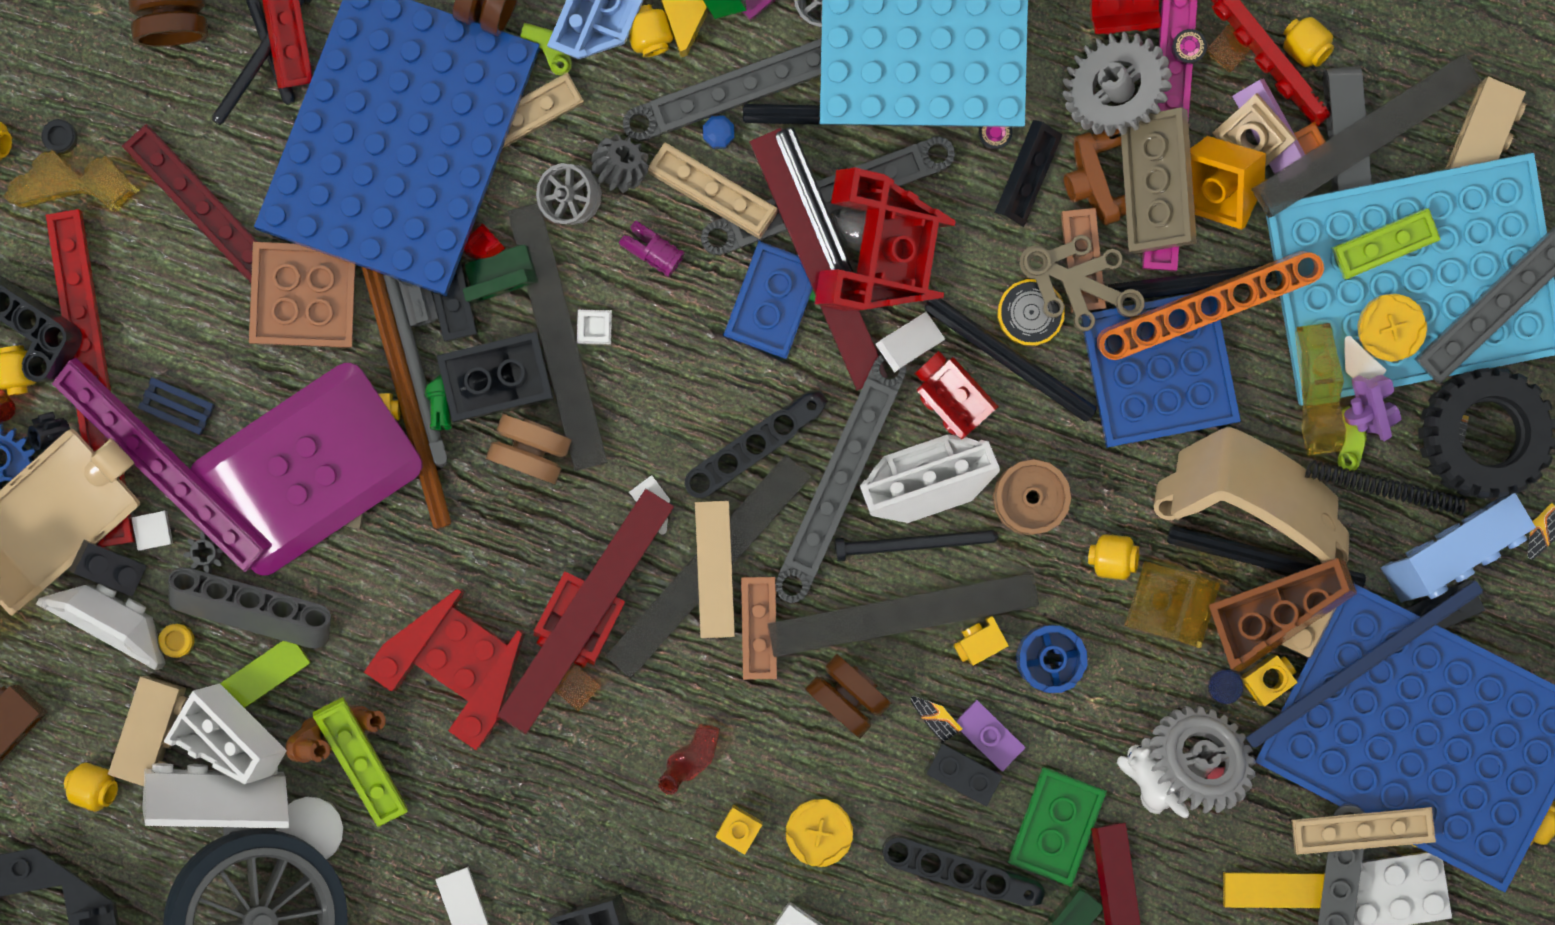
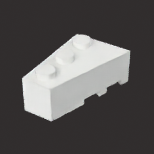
(226, 735)

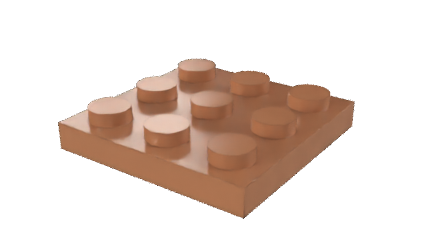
(300, 297)

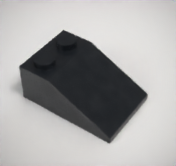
(495, 377)

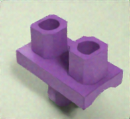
(1369, 409)

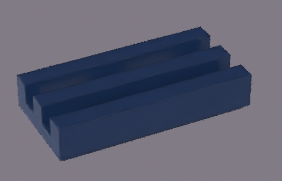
(150, 395)

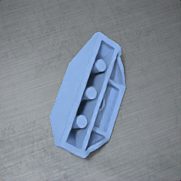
(593, 26)

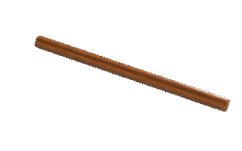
(407, 398)

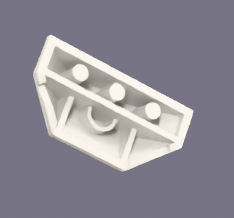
(929, 478)
(110, 620)

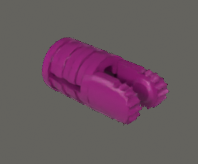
(657, 253)

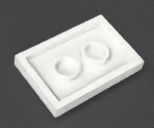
(1402, 890)

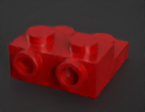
(557, 605)

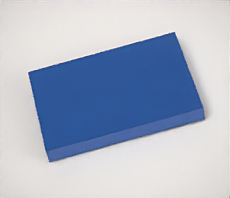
(770, 301)

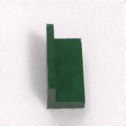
(499, 274)
(1076, 909)

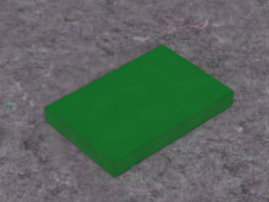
(1056, 826)

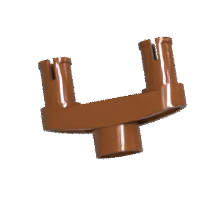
(1089, 178)
(308, 745)

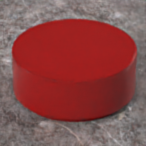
(931, 366)

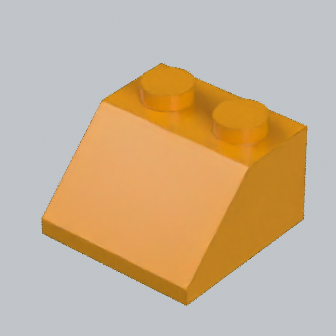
(1224, 180)

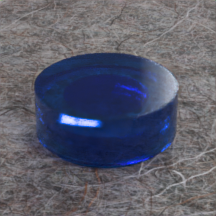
(1225, 686)

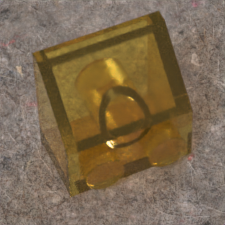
(1172, 604)

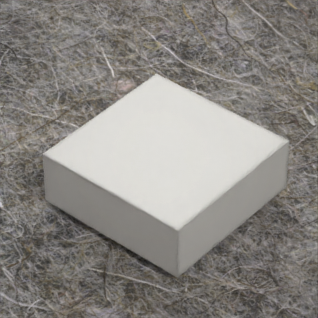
(594, 327)
(152, 530)

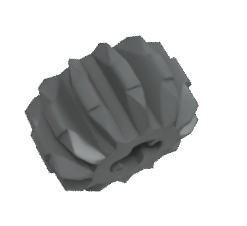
(619, 163)

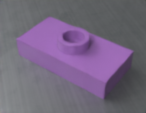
(989, 735)

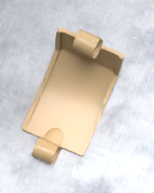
(1259, 481)
(54, 507)

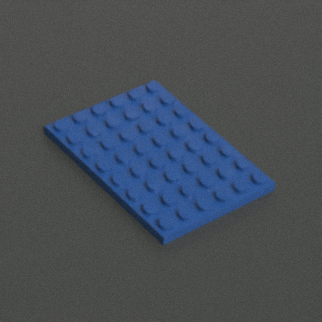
(397, 139)
(1426, 730)

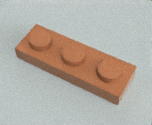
(1083, 223)
(757, 611)

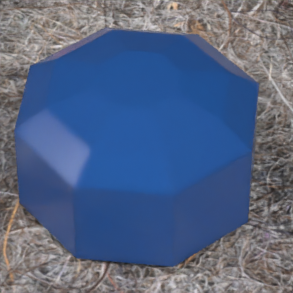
(718, 132)

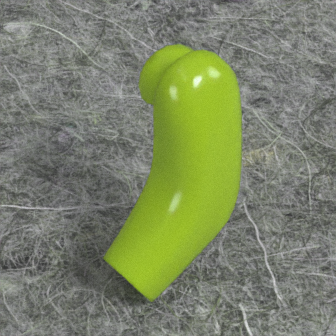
(558, 61)
(1353, 446)

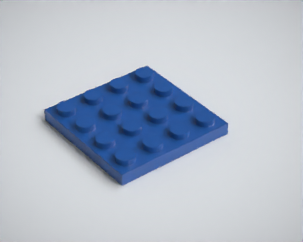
(1166, 387)

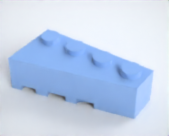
(1459, 549)

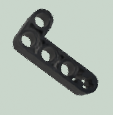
(43, 334)

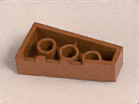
(1275, 612)

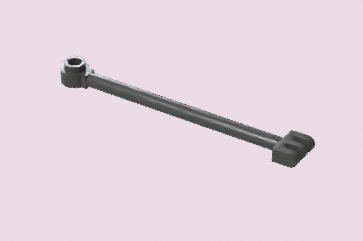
(415, 369)

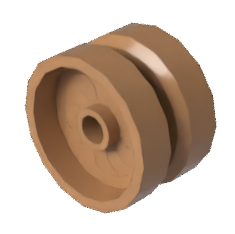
(529, 448)
(1052, 497)

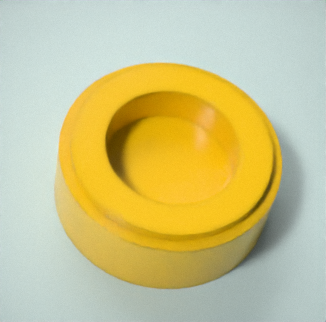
(176, 640)

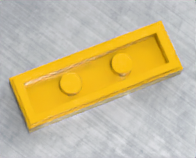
(1272, 890)

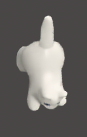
(1153, 795)

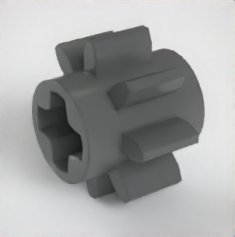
(197, 546)

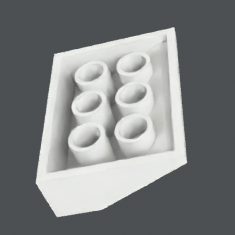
(212, 799)

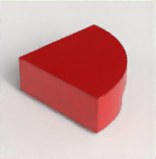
(482, 244)

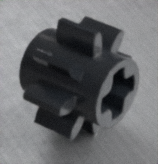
(46, 430)

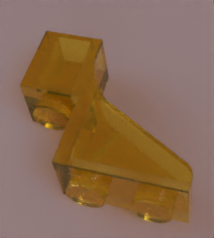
(56, 179)
(1321, 389)

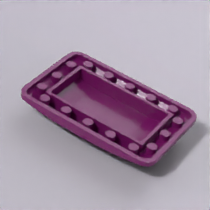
(311, 464)

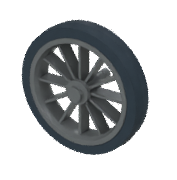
(248, 845)

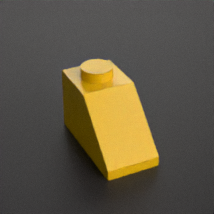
(685, 21)

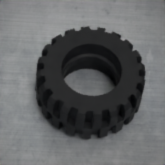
(1531, 424)

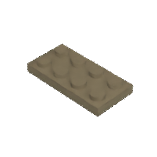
(1159, 183)

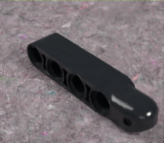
(795, 410)
(1012, 890)

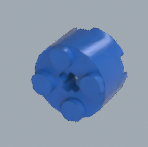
(1040, 674)

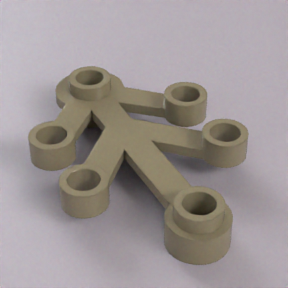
(1075, 279)

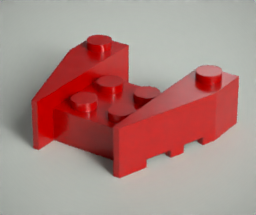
(894, 246)
(460, 657)

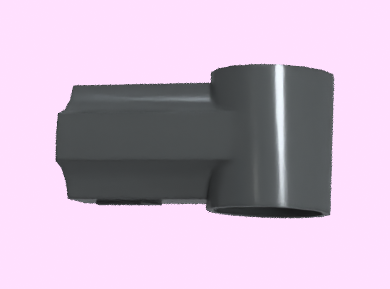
(418, 304)

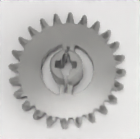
(1117, 84)
(1189, 769)

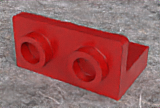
(1124, 15)

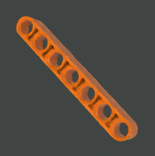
(1226, 304)

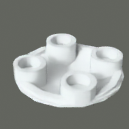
(316, 824)

